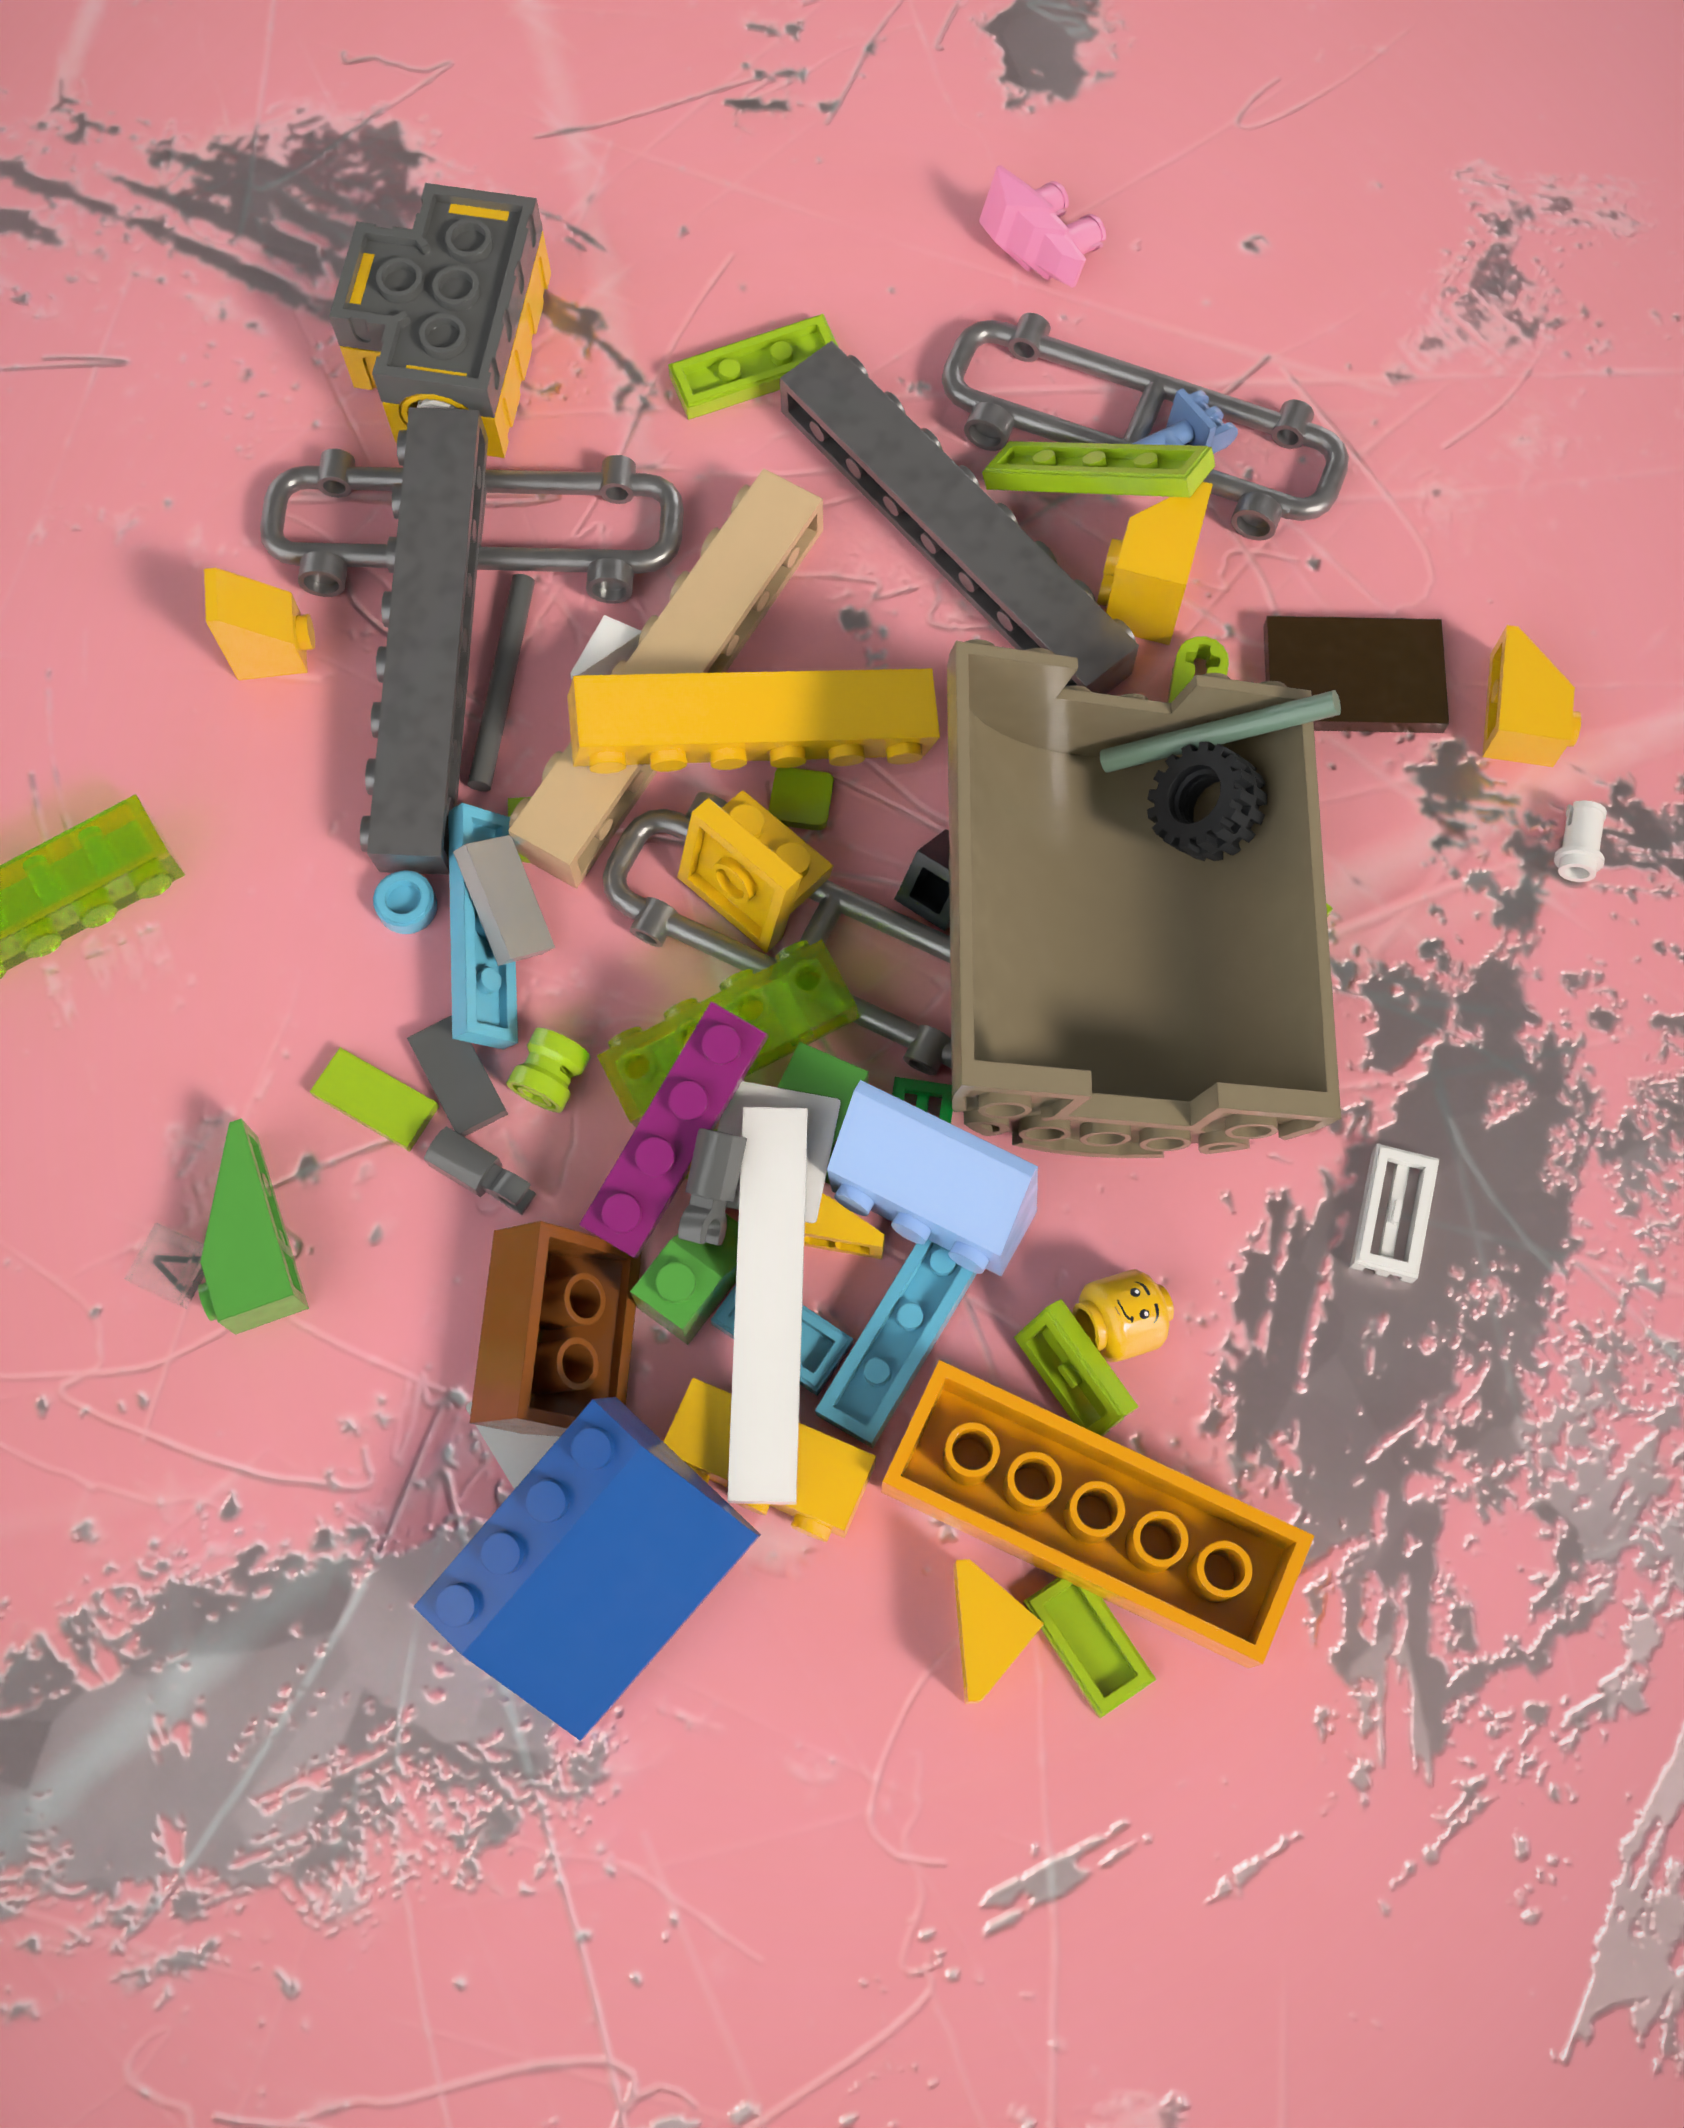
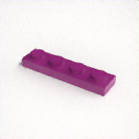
(666, 1136)

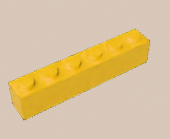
(751, 718)

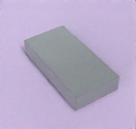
(504, 899)

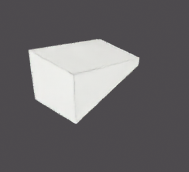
(606, 648)

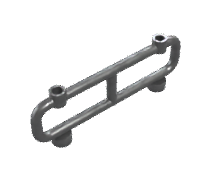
(1257, 506)
(608, 570)
(657, 920)

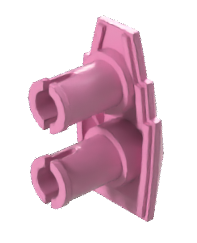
(1030, 229)

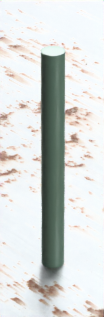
(1222, 731)

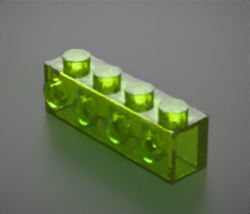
(789, 1001)

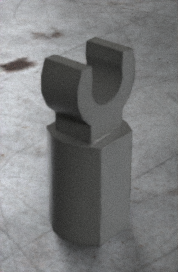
(477, 1170)
(711, 1184)

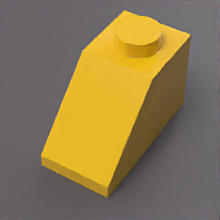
(256, 626)
(1527, 704)

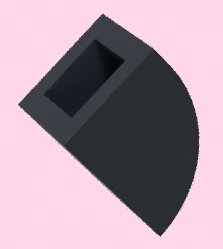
(927, 882)

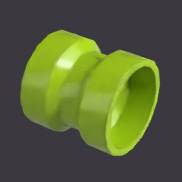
(548, 1069)

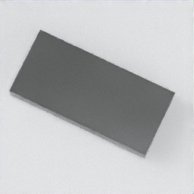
(457, 1078)

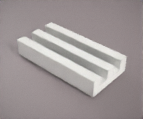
(1384, 1262)

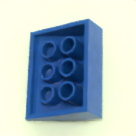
(587, 1568)

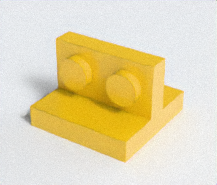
(749, 867)

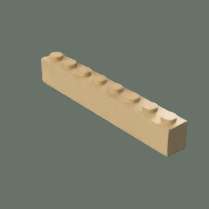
(697, 632)

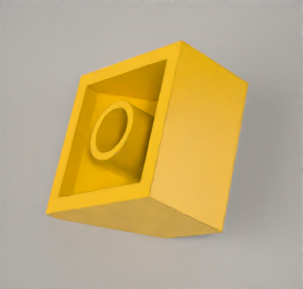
(1152, 565)

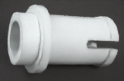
(1581, 842)

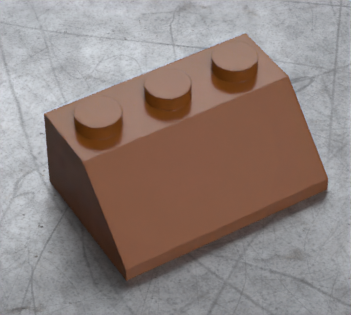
(552, 1328)

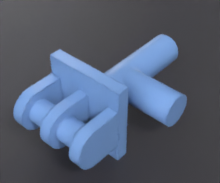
(1194, 424)

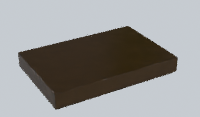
(1381, 668)

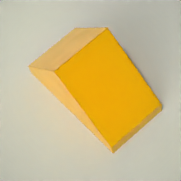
(990, 1629)

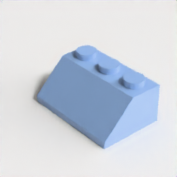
(932, 1180)

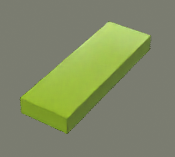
(745, 367)

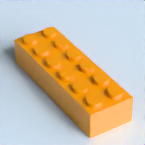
(1098, 1515)

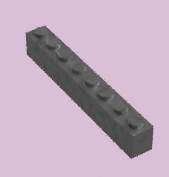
(953, 519)
(427, 641)

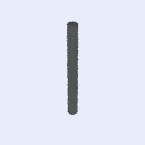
(501, 683)

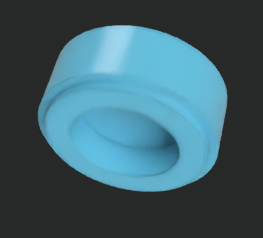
(405, 902)

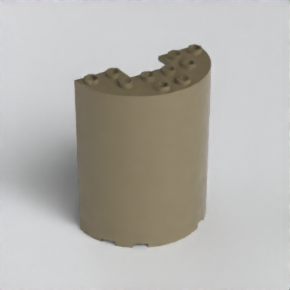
(1097, 971)

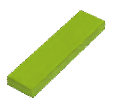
(1100, 468)

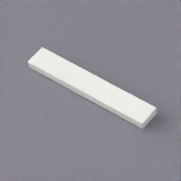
(768, 1308)

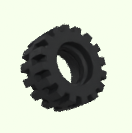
(1230, 818)

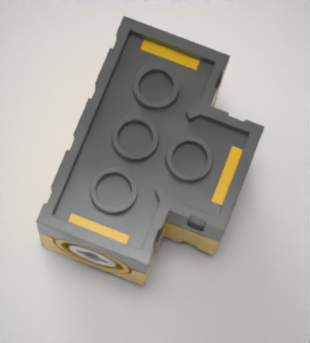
(446, 306)

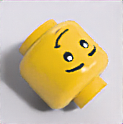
(1125, 1314)

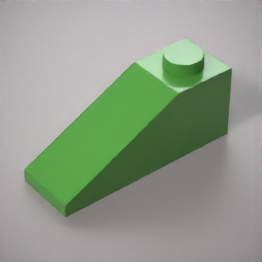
(246, 1245)

